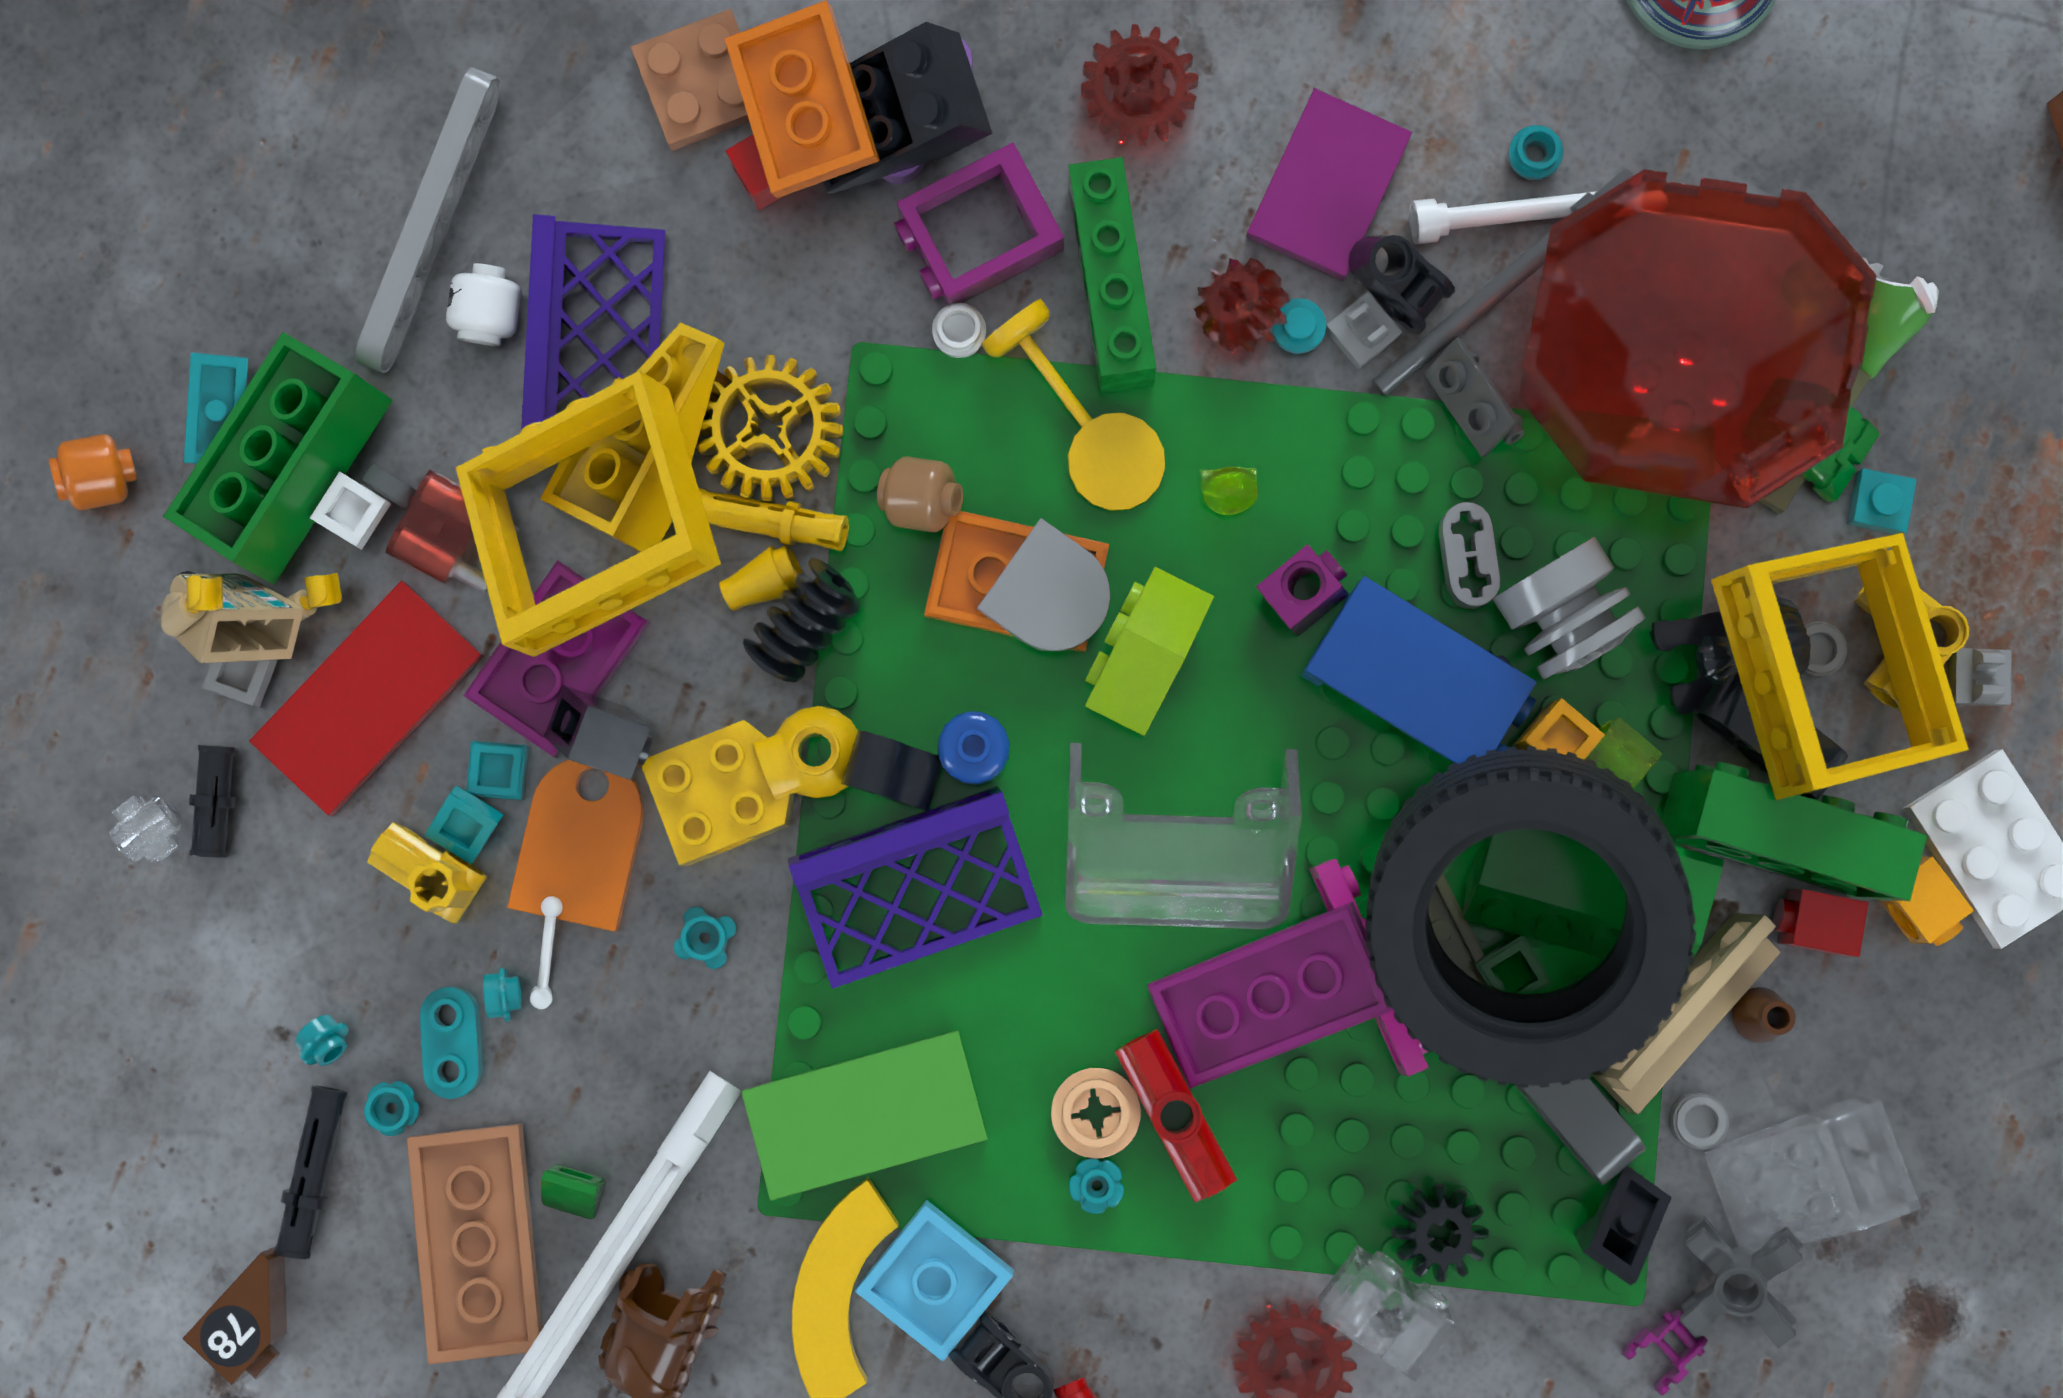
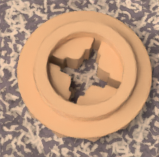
(1117, 1128)

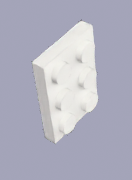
(1994, 847)

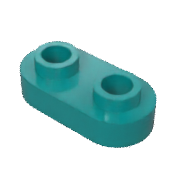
(458, 1042)

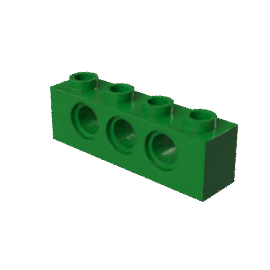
(1111, 275)

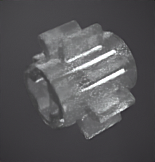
(145, 829)

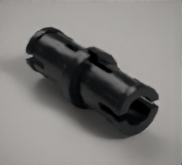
(207, 839)

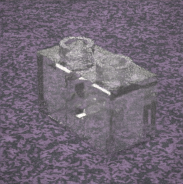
(1401, 1338)

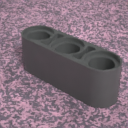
(1586, 1126)

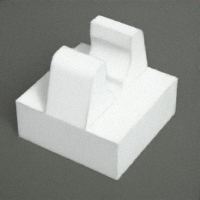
(350, 510)

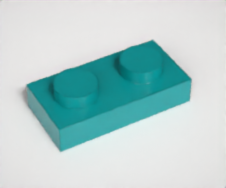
(212, 393)

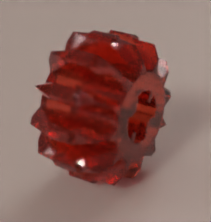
(1247, 285)

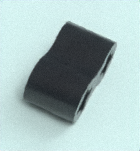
(892, 770)

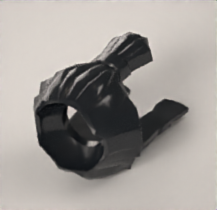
(1714, 651)

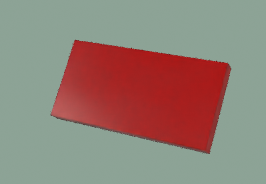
(366, 698)

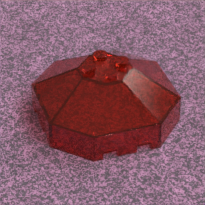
(1696, 338)

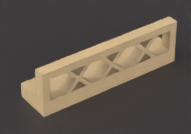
(1715, 984)

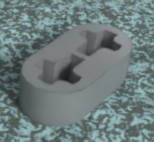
(1482, 553)

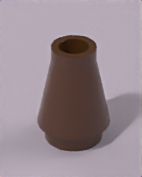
(1752, 1011)

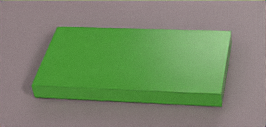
(864, 1115)

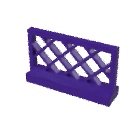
(546, 310)
(898, 841)

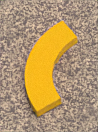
(825, 1289)

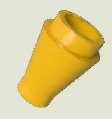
(762, 578)

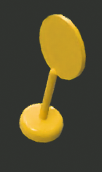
(1113, 457)

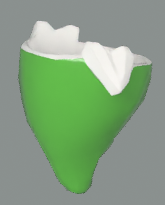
(1895, 317)

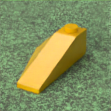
(616, 479)

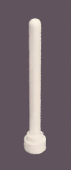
(1432, 219)

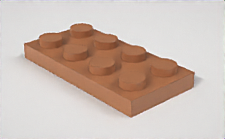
(475, 1243)

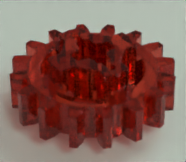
(1124, 68)
(1314, 1353)

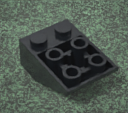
(916, 102)

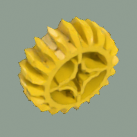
(796, 468)

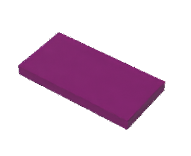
(1269, 995)

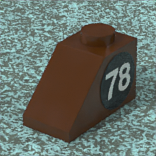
(245, 1322)

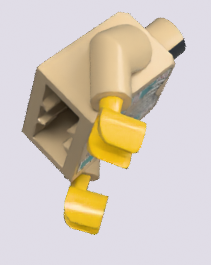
(238, 618)

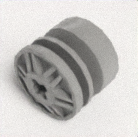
(1569, 609)

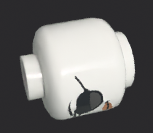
(483, 305)

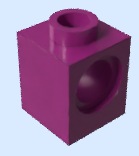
(1279, 588)

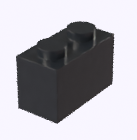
(598, 733)

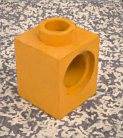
(1560, 728)
(1933, 909)

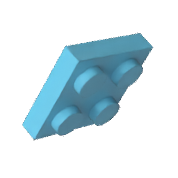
(934, 1280)

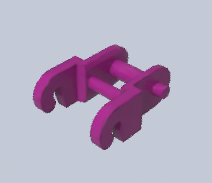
(1693, 1347)

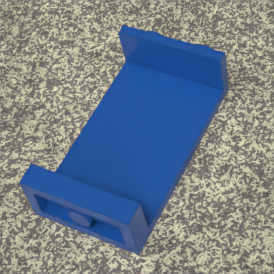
(1420, 675)

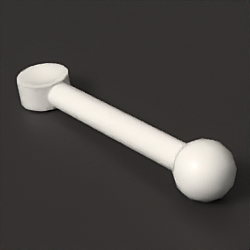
(541, 995)

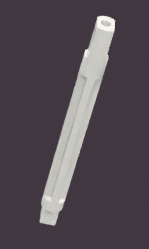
(623, 1238)

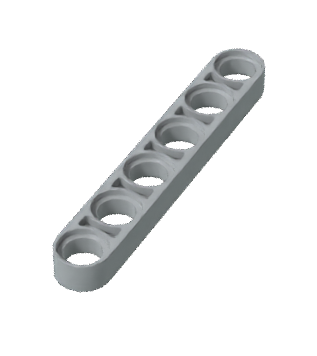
(428, 220)

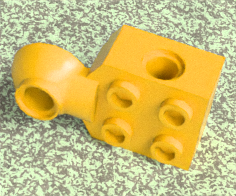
(742, 783)

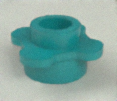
(690, 944)

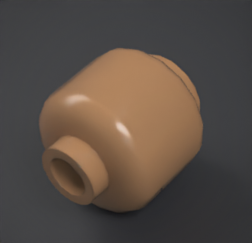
(919, 494)

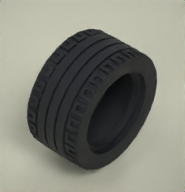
(1553, 1032)

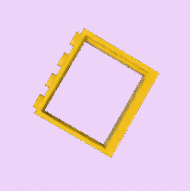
(619, 588)
(1774, 684)

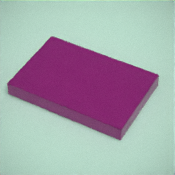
(1328, 183)
(526, 688)

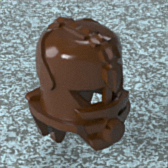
(658, 1333)

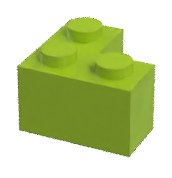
(1146, 649)

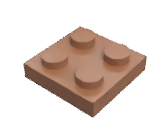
(692, 80)

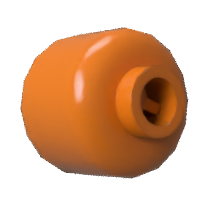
(92, 472)

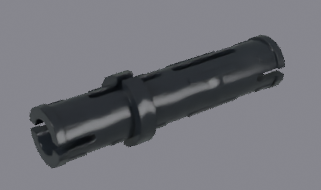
(310, 1173)

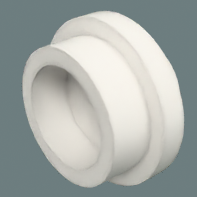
(959, 330)

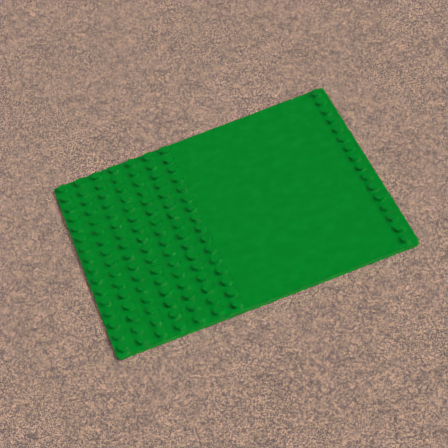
(1329, 1128)

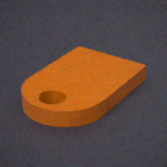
(579, 848)

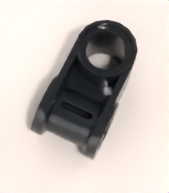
(1407, 286)
(1002, 1360)

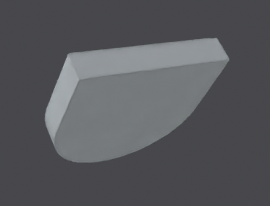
(1049, 592)

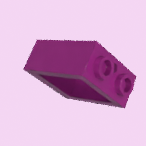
(1046, 235)

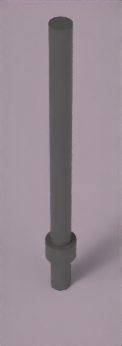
(1477, 305)

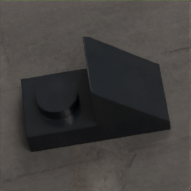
(1624, 1225)

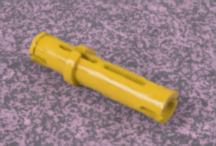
(787, 522)

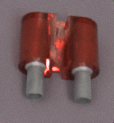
(436, 533)

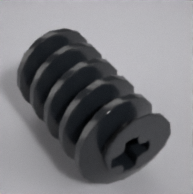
(805, 625)

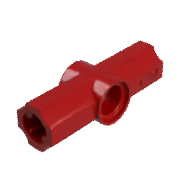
(1191, 1147)

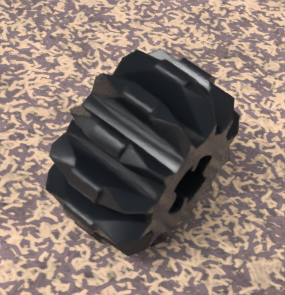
(1437, 1212)

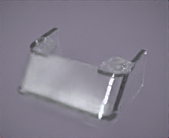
(1181, 866)

